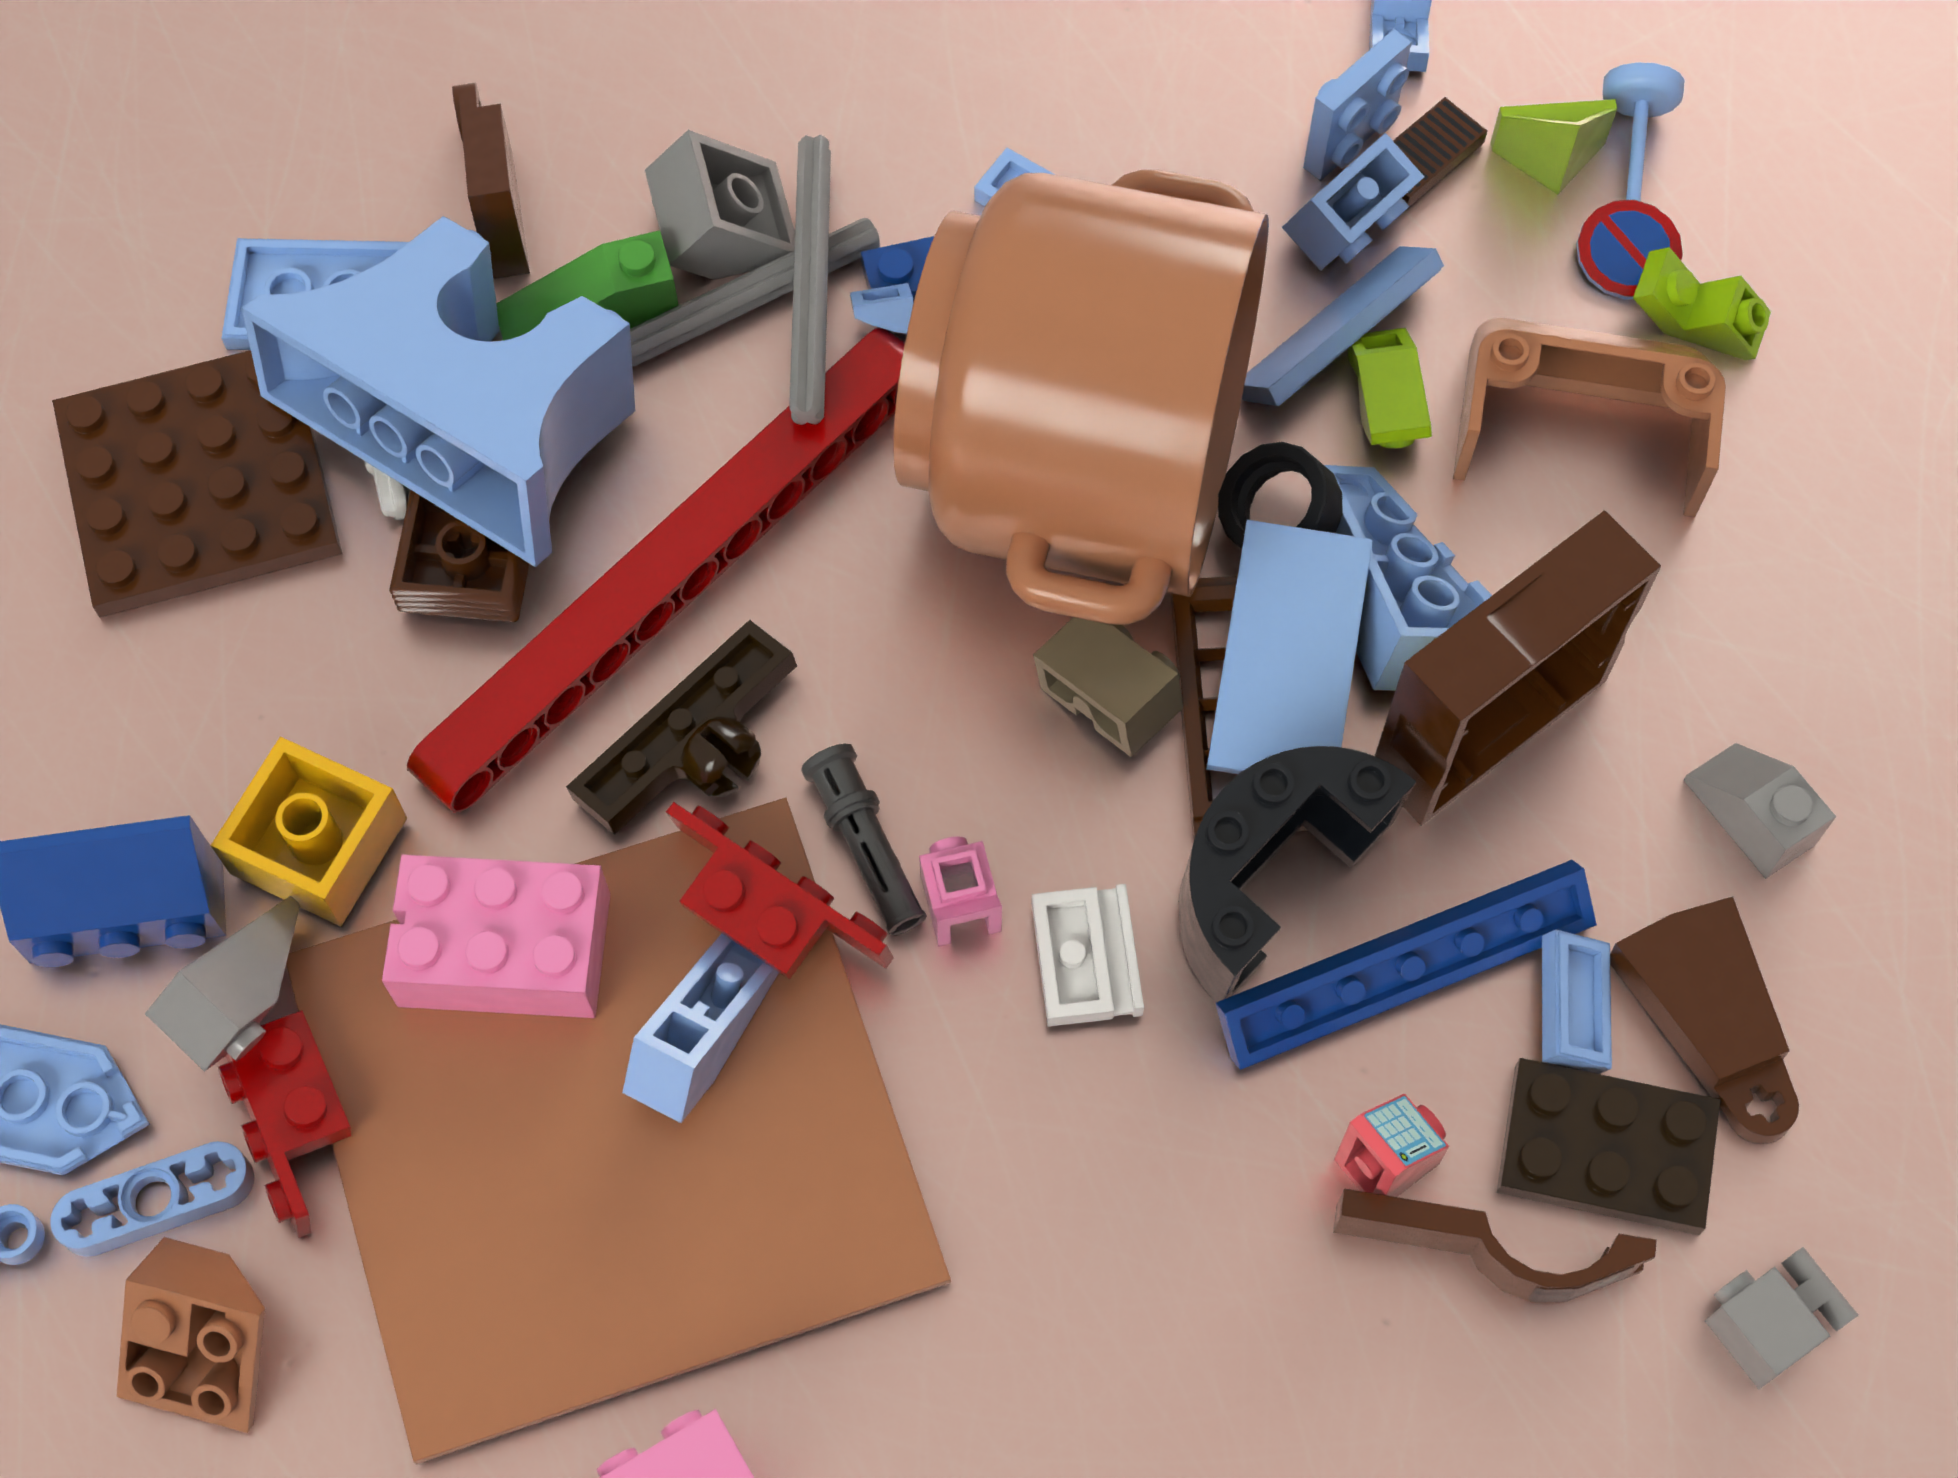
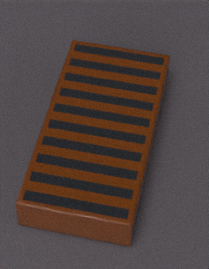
(1439, 144)

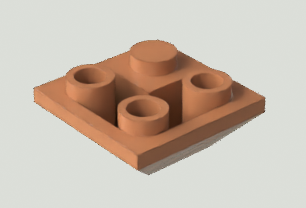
(191, 1336)

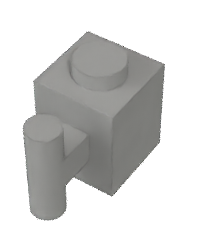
(1773, 1325)

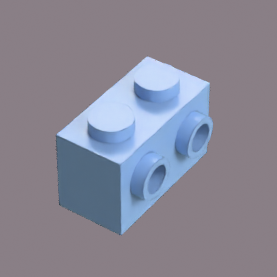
(1353, 201)

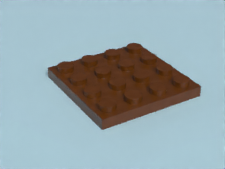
(190, 484)

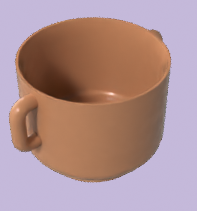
(1083, 382)

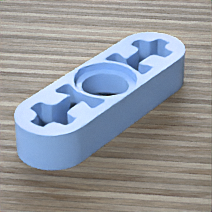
(98, 1197)

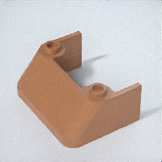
(1599, 365)

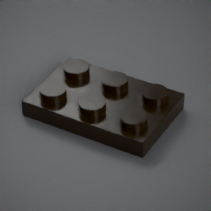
(1609, 1146)

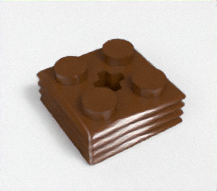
(436, 582)

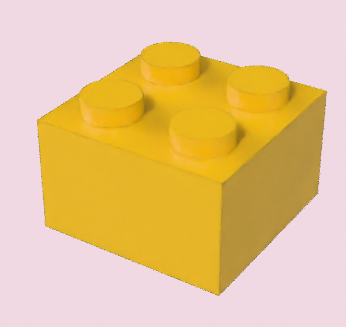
(310, 830)

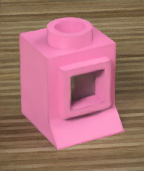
(959, 886)

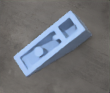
(696, 1029)

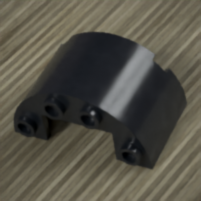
(1329, 790)

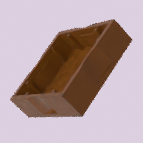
(1515, 663)

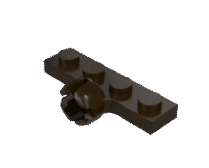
(688, 732)

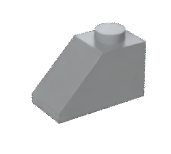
(1761, 805)

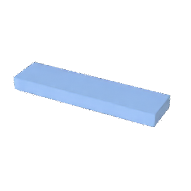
(1340, 325)

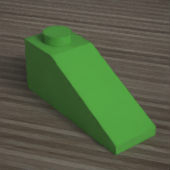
(620, 276)

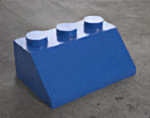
(111, 891)

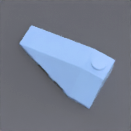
(1409, 583)

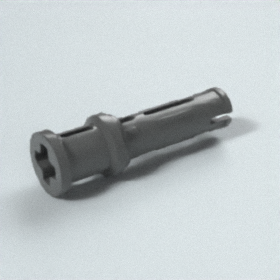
(853, 812)

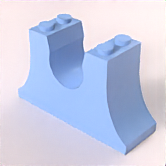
(418, 389)

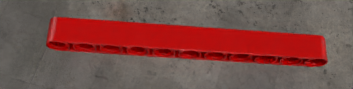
(656, 580)

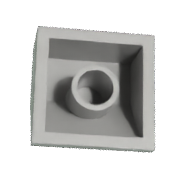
(719, 207)

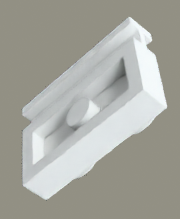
(1086, 955)

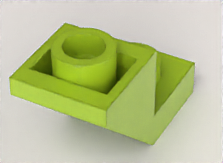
(1711, 314)
(1390, 388)

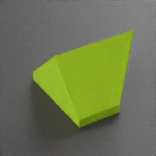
(1553, 138)

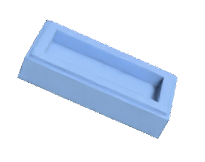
(1576, 1002)

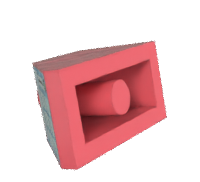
(1391, 1147)

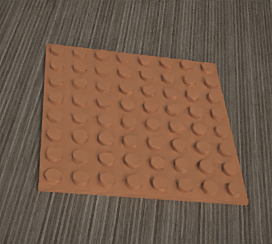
(571, 1243)

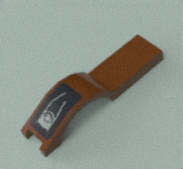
(1470, 1234)

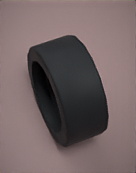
(1265, 462)

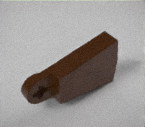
(491, 181)
(1713, 1007)

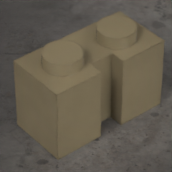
(1111, 681)

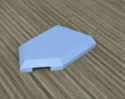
(61, 1101)

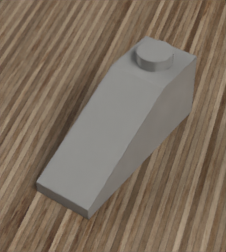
(226, 993)

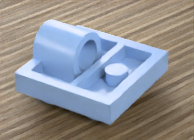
(1357, 105)

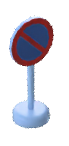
(1622, 233)

